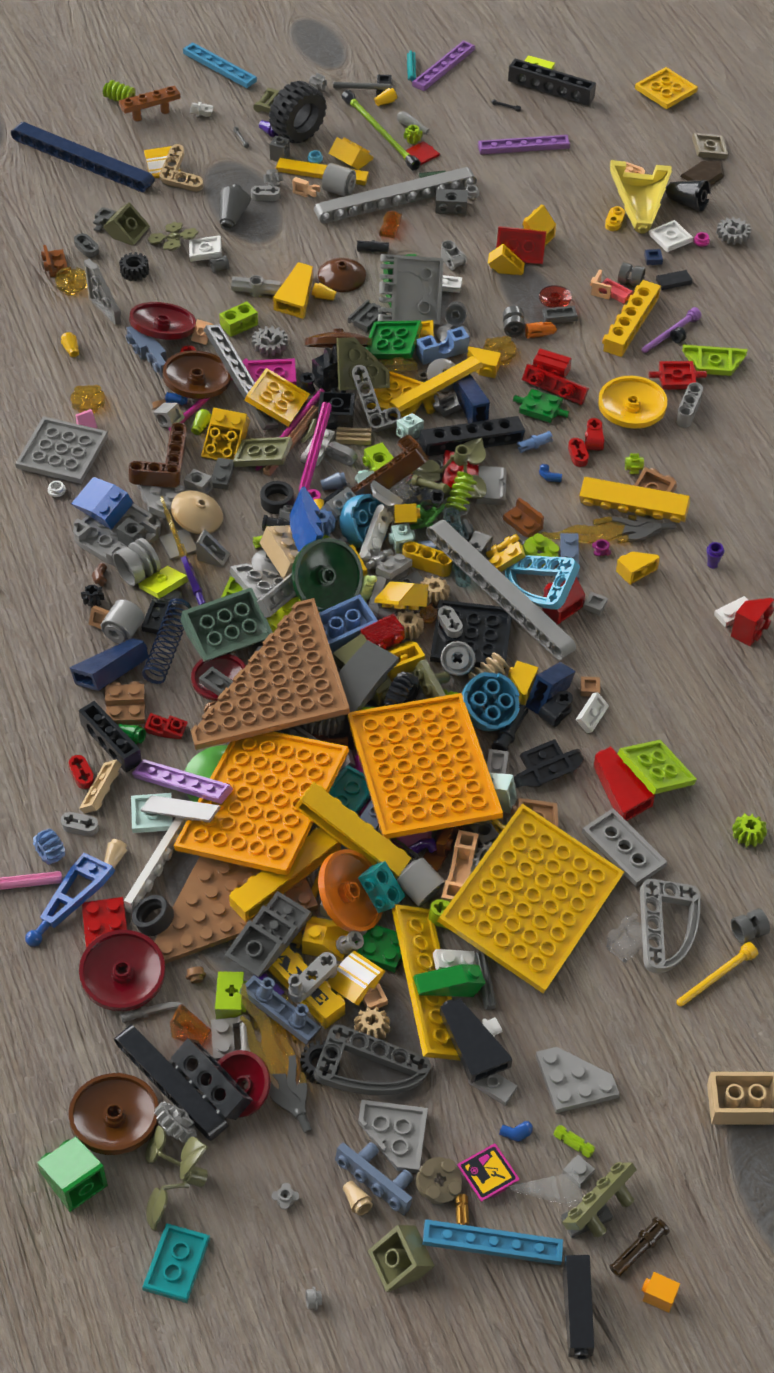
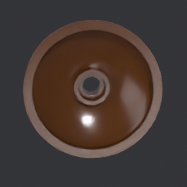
(342, 274)

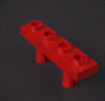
(555, 384)

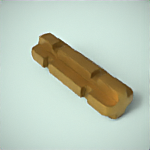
(462, 1210)

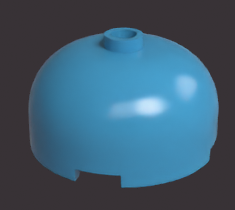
(356, 518)
(498, 697)

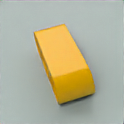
(427, 559)

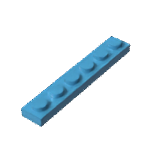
(219, 65)
(492, 1242)

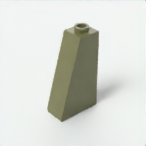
(345, 653)

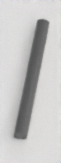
(351, 85)

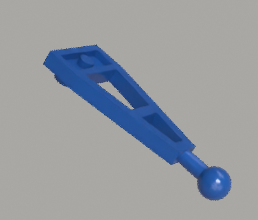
(85, 866)

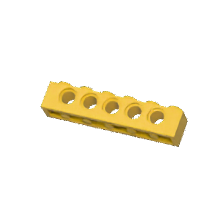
(631, 318)

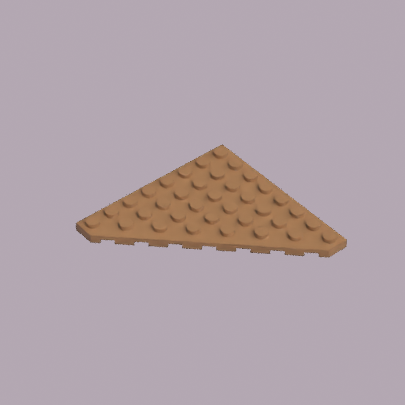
(281, 686)
(204, 910)

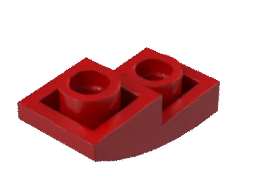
(163, 727)

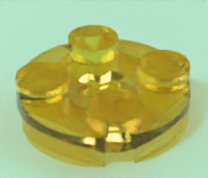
(70, 287)
(502, 343)
(93, 393)

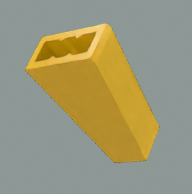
(295, 291)

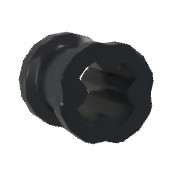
(307, 380)

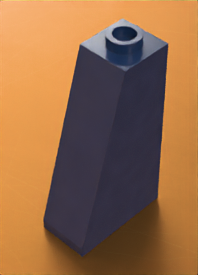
(472, 399)
(109, 665)

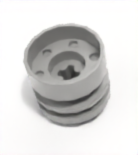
(136, 561)

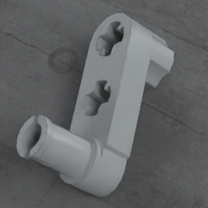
(379, 612)
(323, 967)

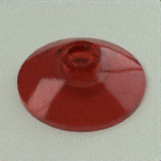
(555, 296)

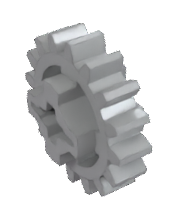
(733, 230)
(269, 340)
(175, 1121)

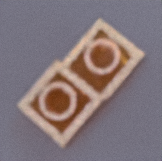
(390, 224)

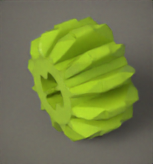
(749, 830)

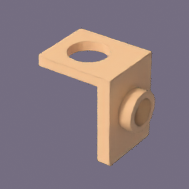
(596, 284)
(199, 335)

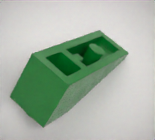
(457, 981)

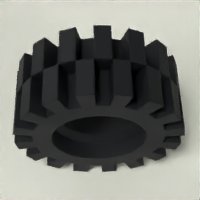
(128, 268)
(311, 1053)

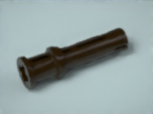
(646, 1239)

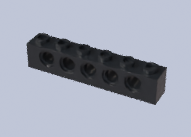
(552, 81)
(493, 433)

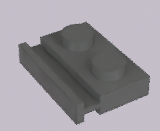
(365, 316)

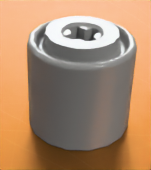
(338, 180)
(122, 621)
(468, 660)
(420, 881)

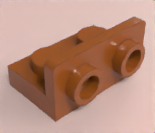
(54, 260)
(524, 518)

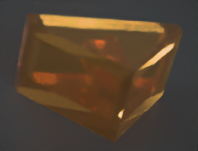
(187, 1025)

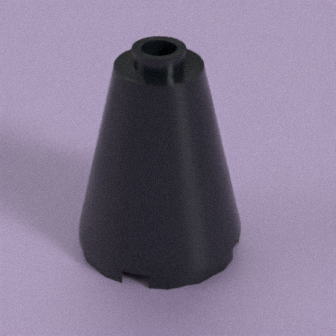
(690, 193)

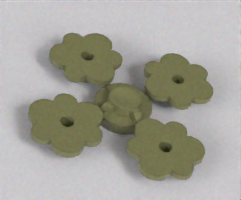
(174, 237)

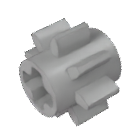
(318, 81)
(273, 177)

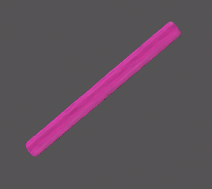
(315, 445)

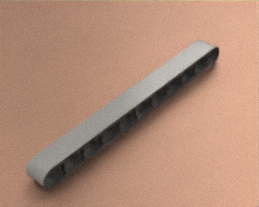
(393, 195)
(501, 589)

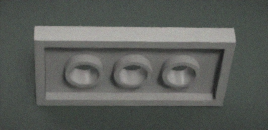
(625, 835)

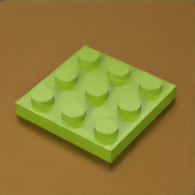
(656, 766)

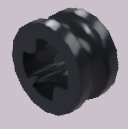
(678, 335)

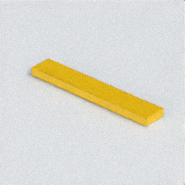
(313, 170)
(436, 384)

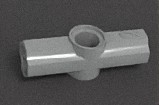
(255, 285)

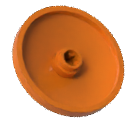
(344, 894)

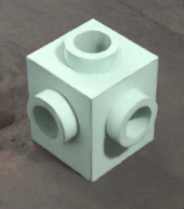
(409, 425)
(399, 535)

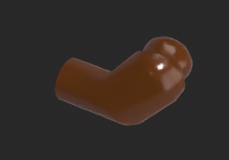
(97, 575)

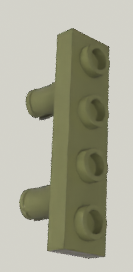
(429, 681)
(593, 1201)

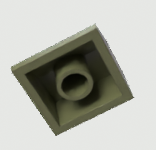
(126, 225)
(400, 1257)

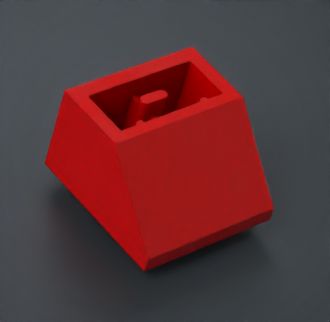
(573, 603)
(752, 620)

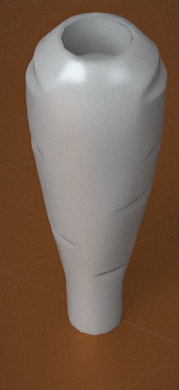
(407, 119)

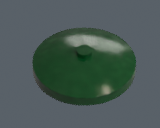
(327, 572)

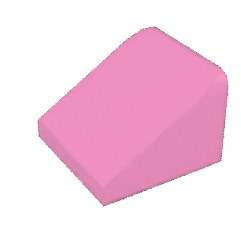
(86, 419)

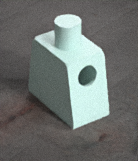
(505, 790)

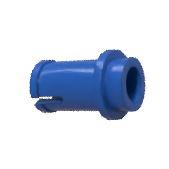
(175, 398)

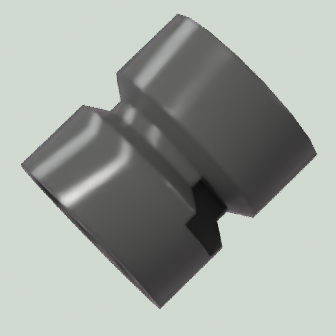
(637, 275)
(456, 313)
(513, 321)
(750, 925)

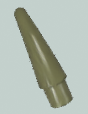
(311, 430)

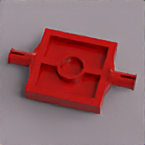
(676, 374)

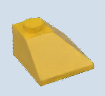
(321, 937)

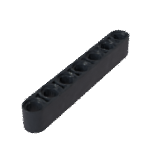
(170, 1082)

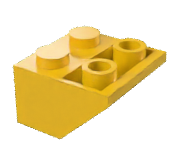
(350, 153)
(541, 220)
(403, 595)
(409, 656)

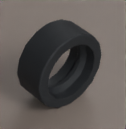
(272, 488)
(160, 923)

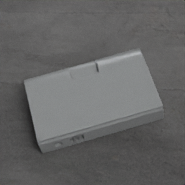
(495, 483)

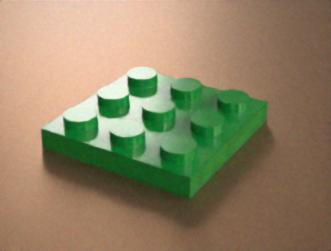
(394, 338)

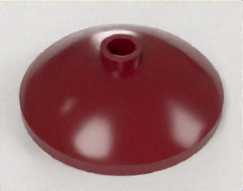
(226, 664)
(250, 1068)

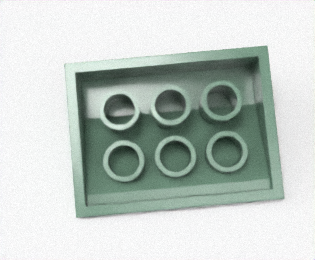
(225, 624)

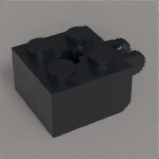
(326, 369)
(342, 408)

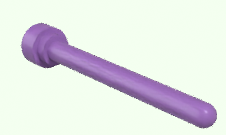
(692, 316)

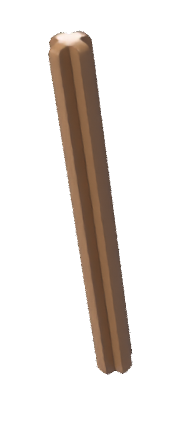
(296, 435)

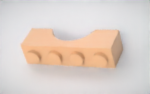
(461, 863)

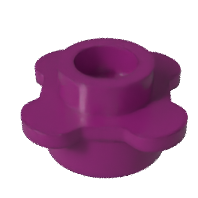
(601, 547)

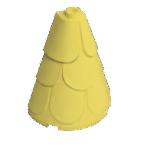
(640, 193)

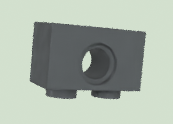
(451, 201)

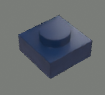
(653, 257)

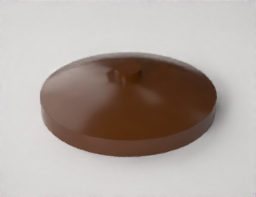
(329, 339)
(196, 374)
(113, 1113)

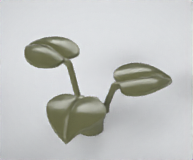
(470, 452)
(189, 1172)

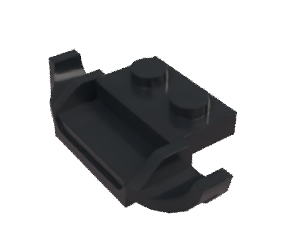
(546, 764)

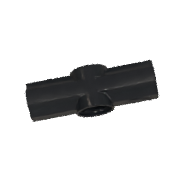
(427, 498)

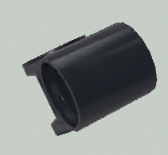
(557, 708)

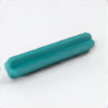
(411, 65)

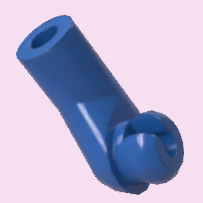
(547, 475)
(518, 1133)

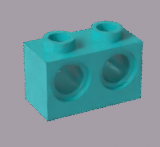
(381, 886)

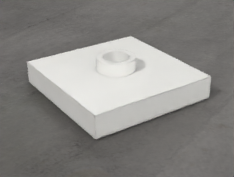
(670, 236)
(205, 248)

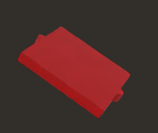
(423, 152)

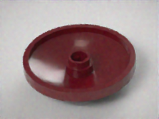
(162, 320)
(122, 970)

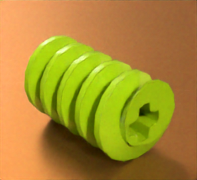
(117, 91)
(460, 491)

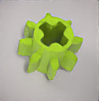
(413, 134)
(634, 463)

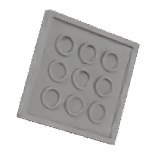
(62, 450)

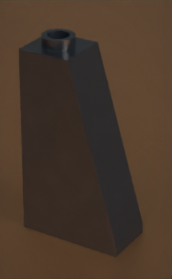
(474, 1044)
(578, 1306)

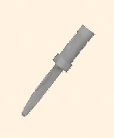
(146, 1011)

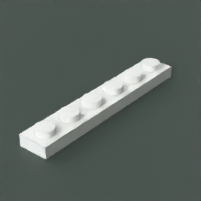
(154, 866)

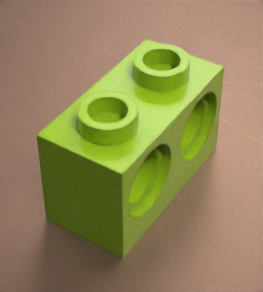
(238, 319)

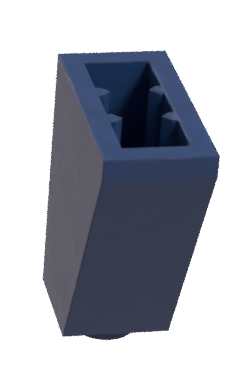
(548, 684)

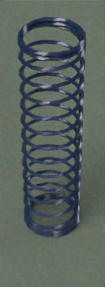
(167, 641)

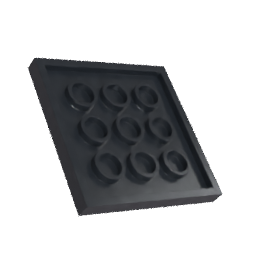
(484, 630)

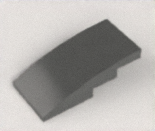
(365, 674)
(268, 934)

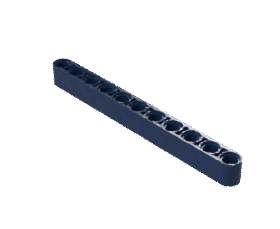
(83, 157)

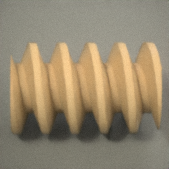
(493, 665)

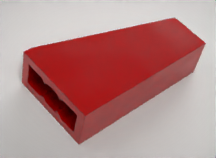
(624, 790)

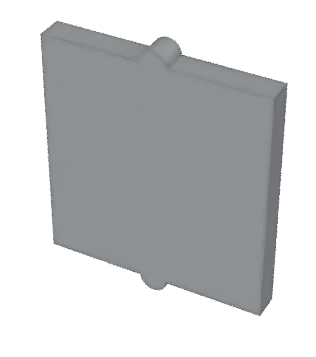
(170, 545)

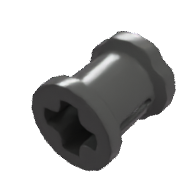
(219, 264)

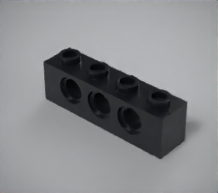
(110, 736)
(236, 1098)

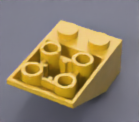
(225, 434)

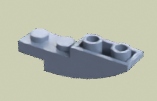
(147, 348)

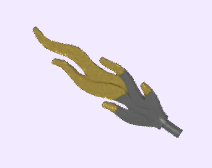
(633, 529)
(280, 1066)

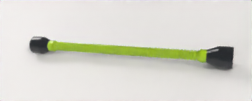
(411, 161)

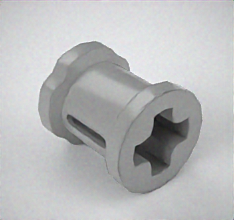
(350, 944)

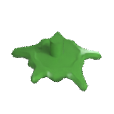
(426, 517)

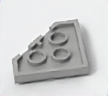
(100, 293)
(152, 494)
(259, 581)
(573, 1081)
(395, 1131)

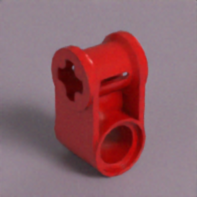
(594, 435)

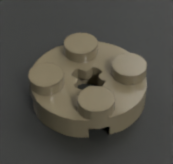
(433, 1191)

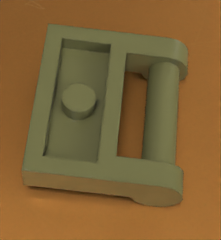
(261, 106)
(422, 483)

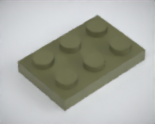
(262, 451)

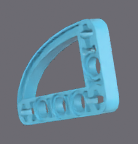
(557, 594)

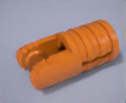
(539, 329)

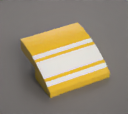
(155, 159)
(355, 977)

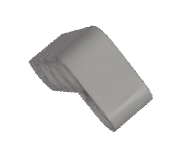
(371, 398)

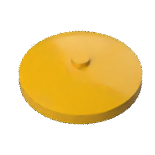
(632, 402)

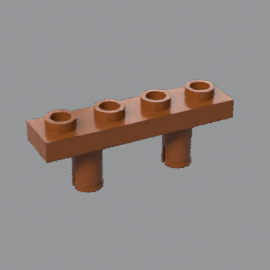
(157, 97)

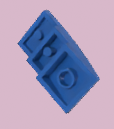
(305, 520)

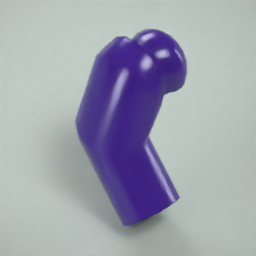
(420, 845)

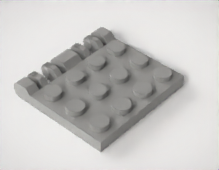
(414, 288)

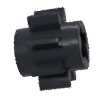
(92, 595)

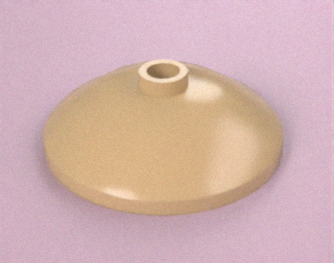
(196, 512)

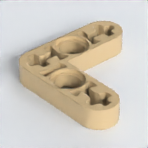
(172, 180)

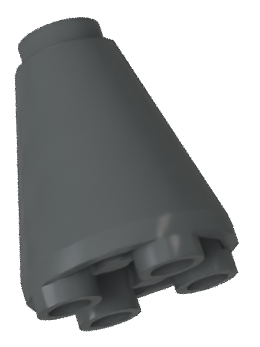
(233, 203)

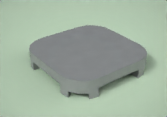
(104, 542)

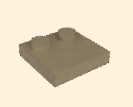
(710, 146)

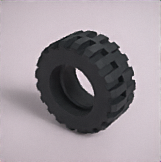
(297, 111)

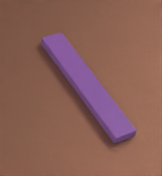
(443, 65)
(523, 144)
(182, 781)

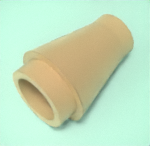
(115, 851)
(357, 1198)

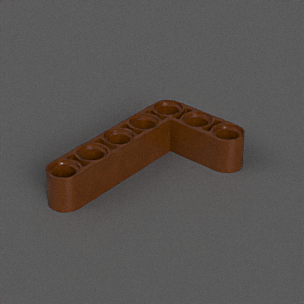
(397, 468)
(167, 473)

